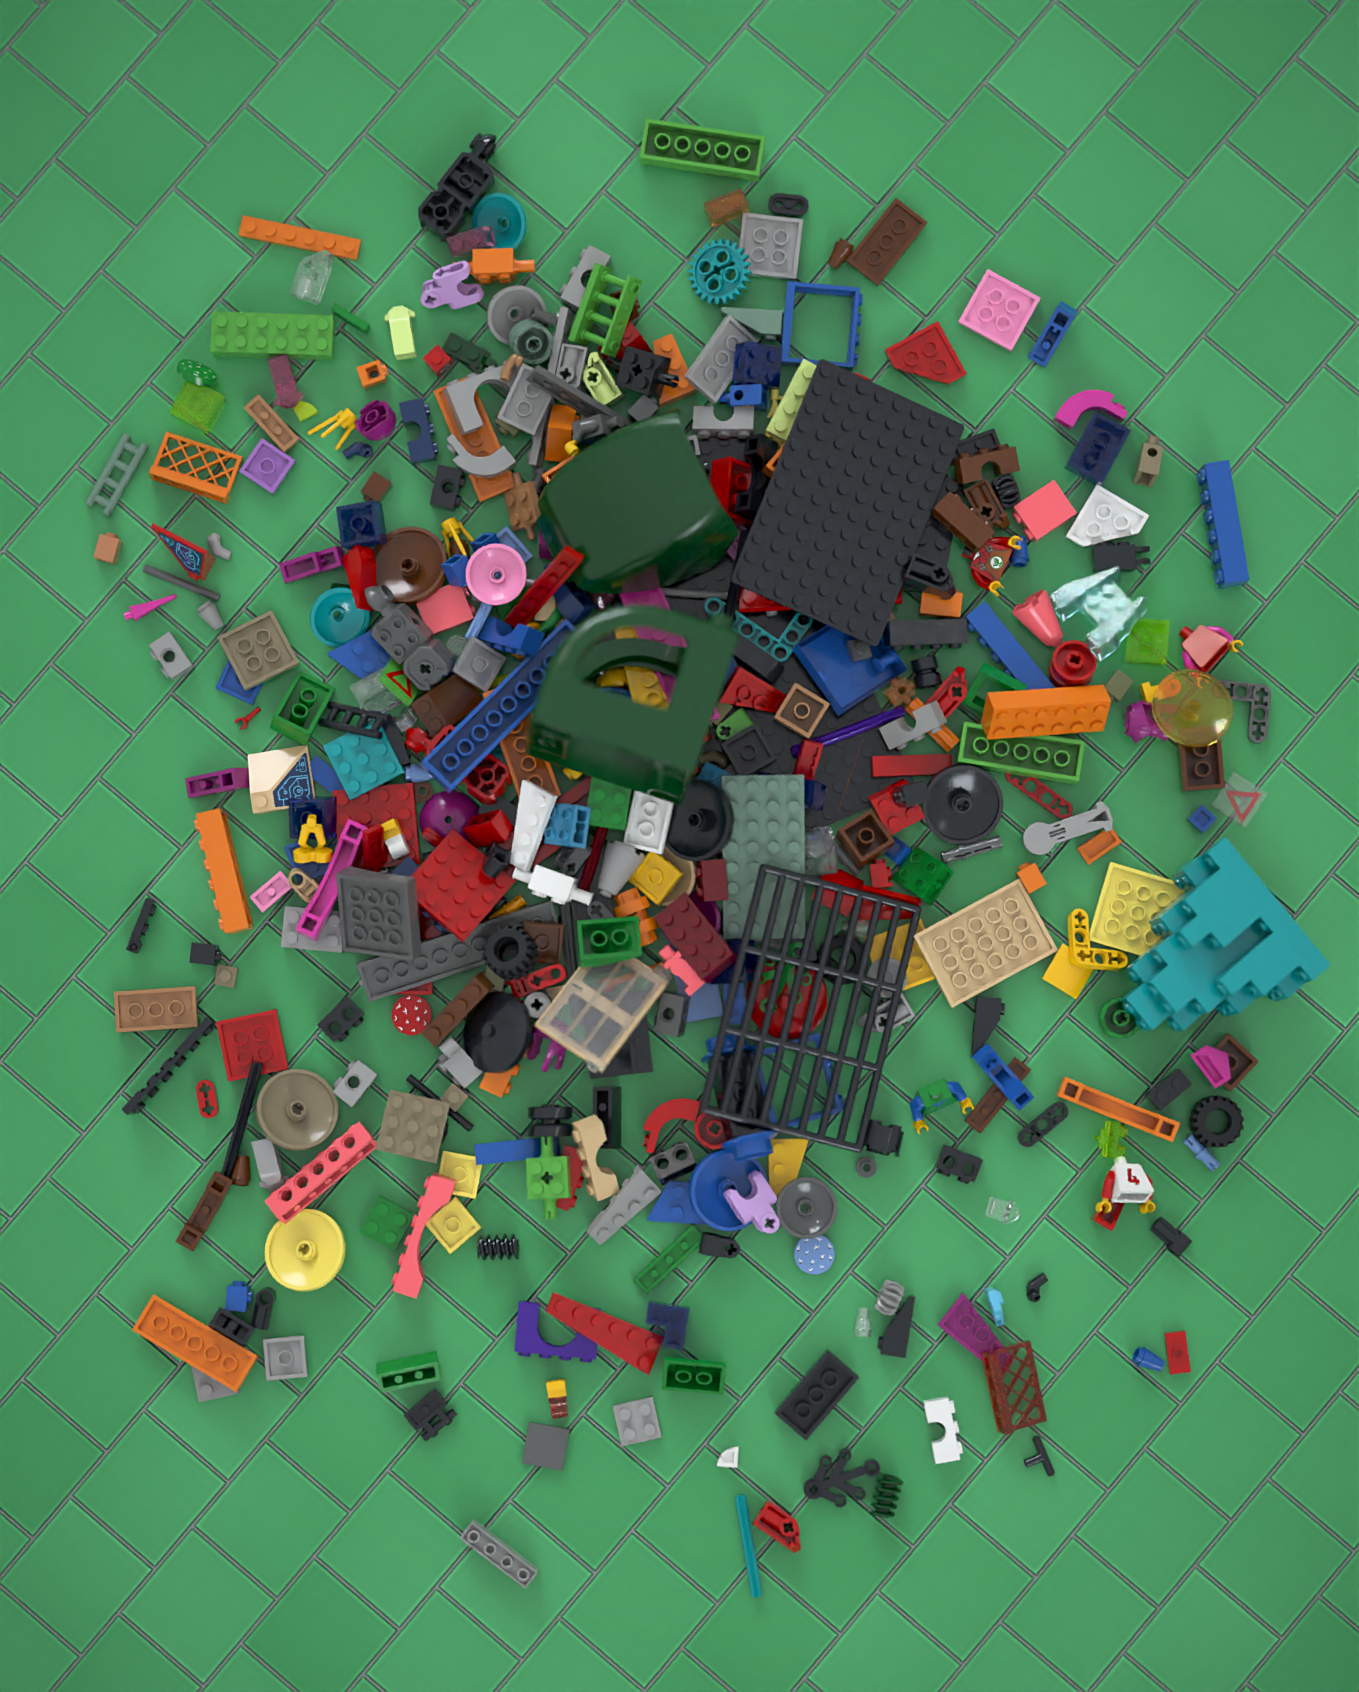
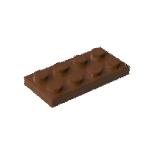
(886, 242)

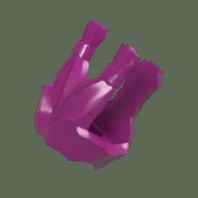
(1140, 722)
(554, 1048)

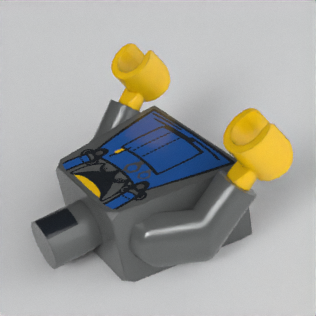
(592, 430)

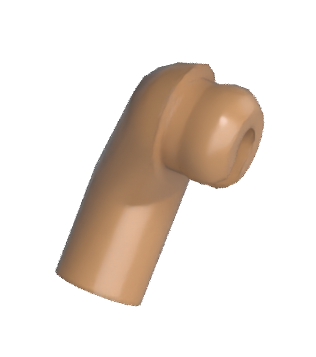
(509, 365)

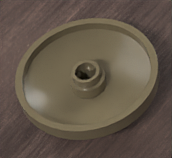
(296, 1109)

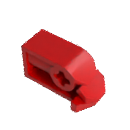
(944, 693)
(771, 1521)

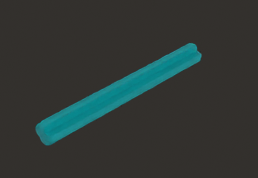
(748, 1545)

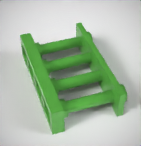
(590, 305)

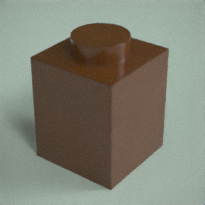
(376, 488)

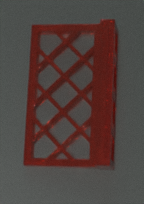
(999, 1394)

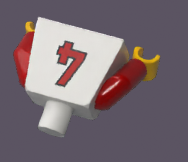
(1127, 1185)

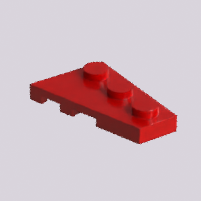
(886, 911)

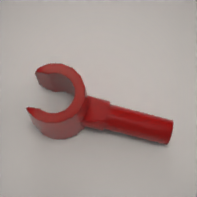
(247, 718)

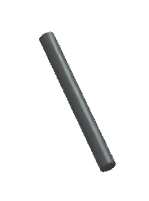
(181, 583)

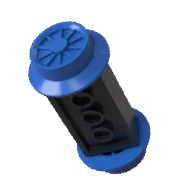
(743, 1140)

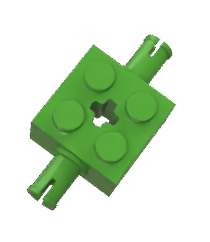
(557, 1167)

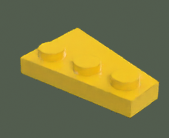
(785, 1161)

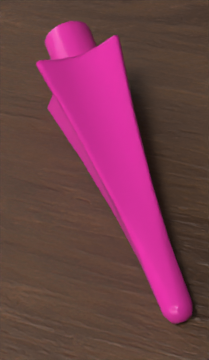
(141, 610)

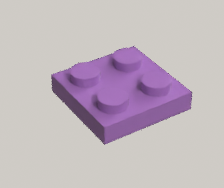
(267, 466)

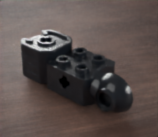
(459, 189)

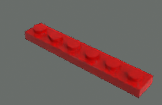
(544, 587)

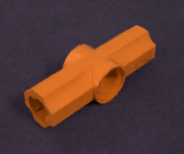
(943, 737)

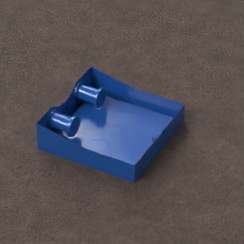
(837, 677)

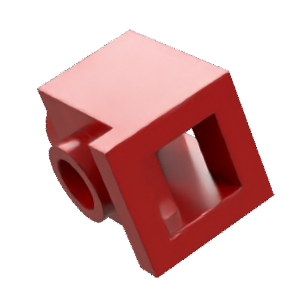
(880, 874)

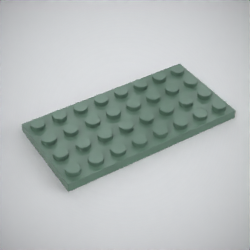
(769, 832)

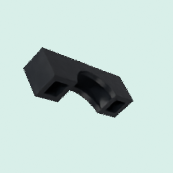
(758, 452)

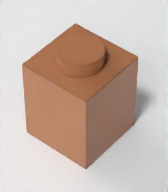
(108, 548)

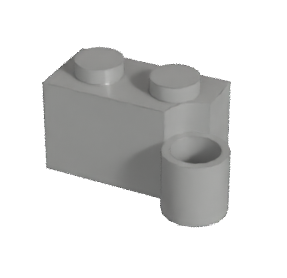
(458, 1063)

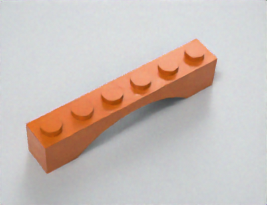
(1117, 1109)

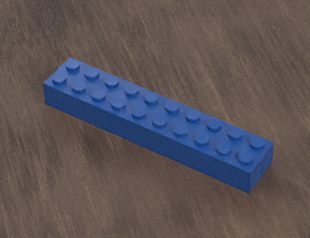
(493, 716)

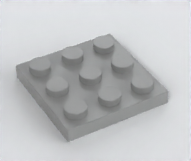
(771, 245)

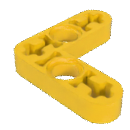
(1084, 948)

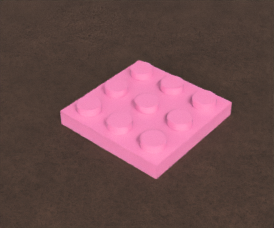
(999, 310)

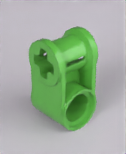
(735, 724)

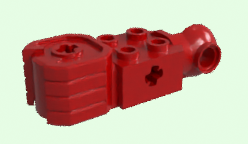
(489, 767)

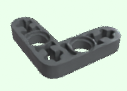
(1251, 689)

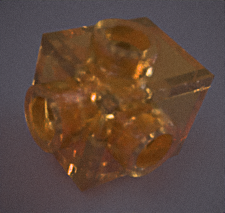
(895, 697)

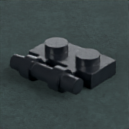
(426, 1409)

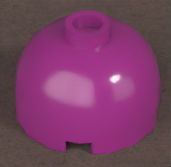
(376, 421)

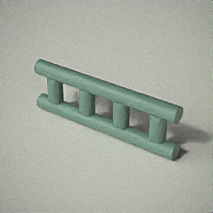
(118, 486)

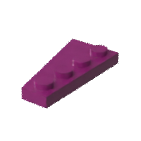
(970, 1329)

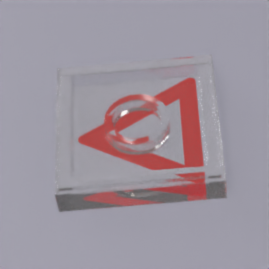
(1239, 799)

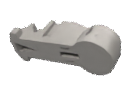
(1040, 837)

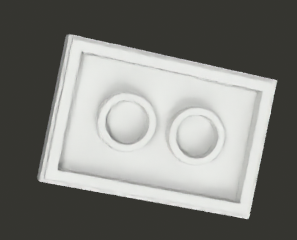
(648, 823)

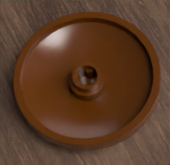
(410, 564)

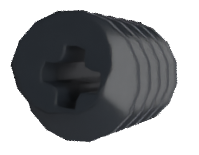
(498, 1247)

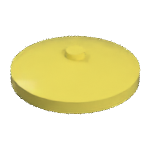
(305, 1250)

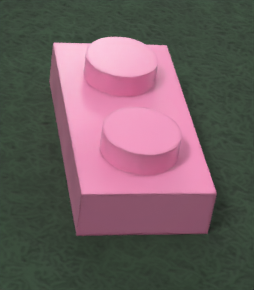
(271, 891)

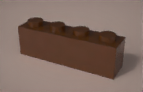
(457, 1009)

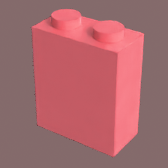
(1043, 511)
(446, 609)

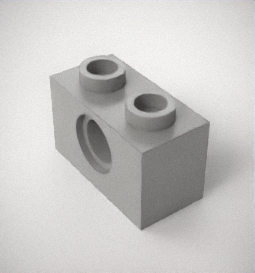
(179, 665)
(366, 1077)

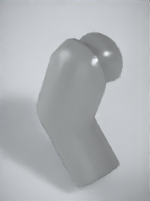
(216, 548)

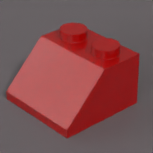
(841, 878)

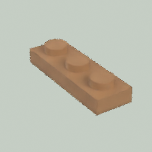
(271, 423)

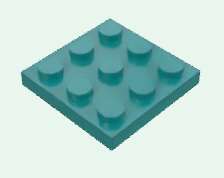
(363, 761)

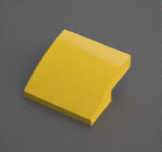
(1065, 975)

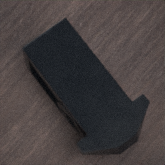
(923, 574)

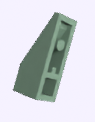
(760, 322)

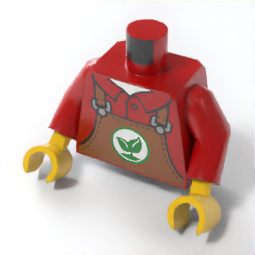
(991, 561)

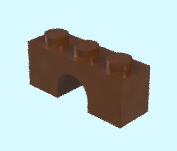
(969, 466)

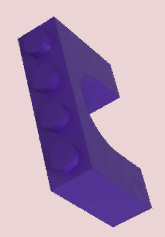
(529, 1339)

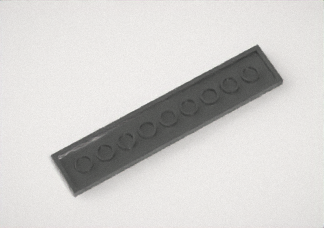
(444, 954)

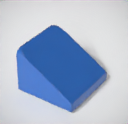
(898, 852)

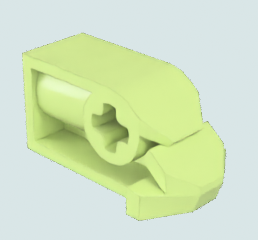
(401, 332)
(604, 388)

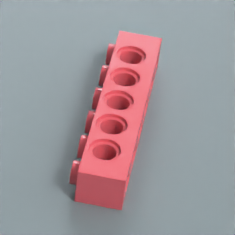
(332, 1172)

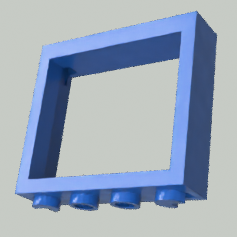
(822, 289)
(826, 1065)

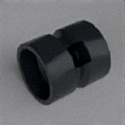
(926, 672)

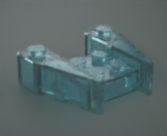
(1103, 605)

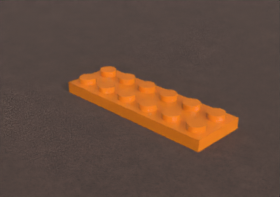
(479, 444)
(195, 1343)

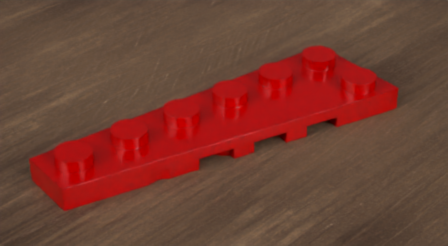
(619, 1337)

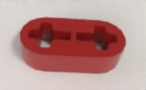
(212, 1097)

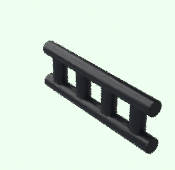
(350, 712)

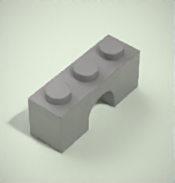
(574, 291)
(739, 425)
(927, 719)

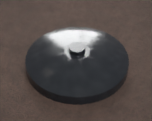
(963, 804)
(702, 822)
(497, 1032)

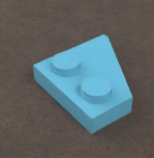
(995, 1299)

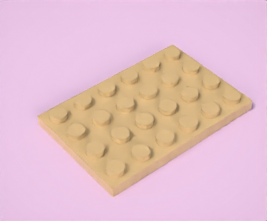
(985, 943)

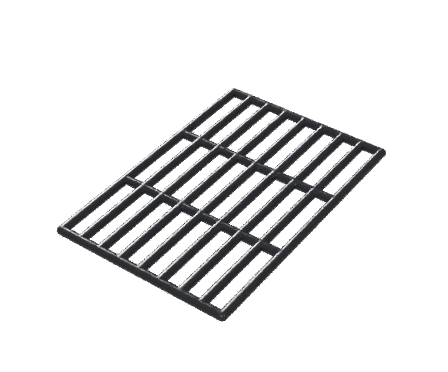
(762, 1038)

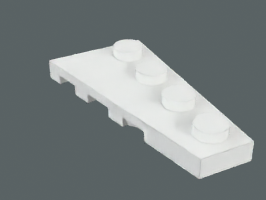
(531, 821)

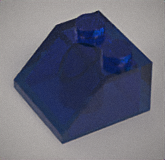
(322, 806)

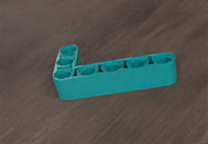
(758, 632)

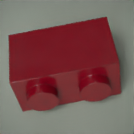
(711, 880)

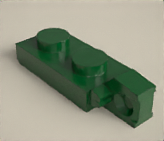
(467, 352)

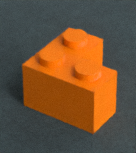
(559, 432)

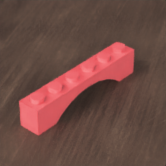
(411, 1274)

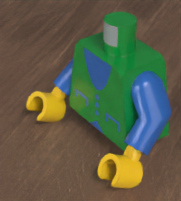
(935, 1097)

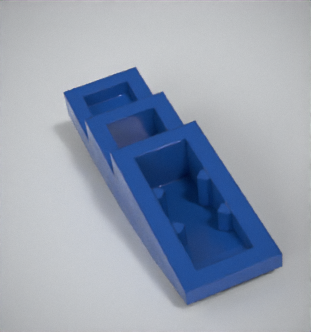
(511, 1150)

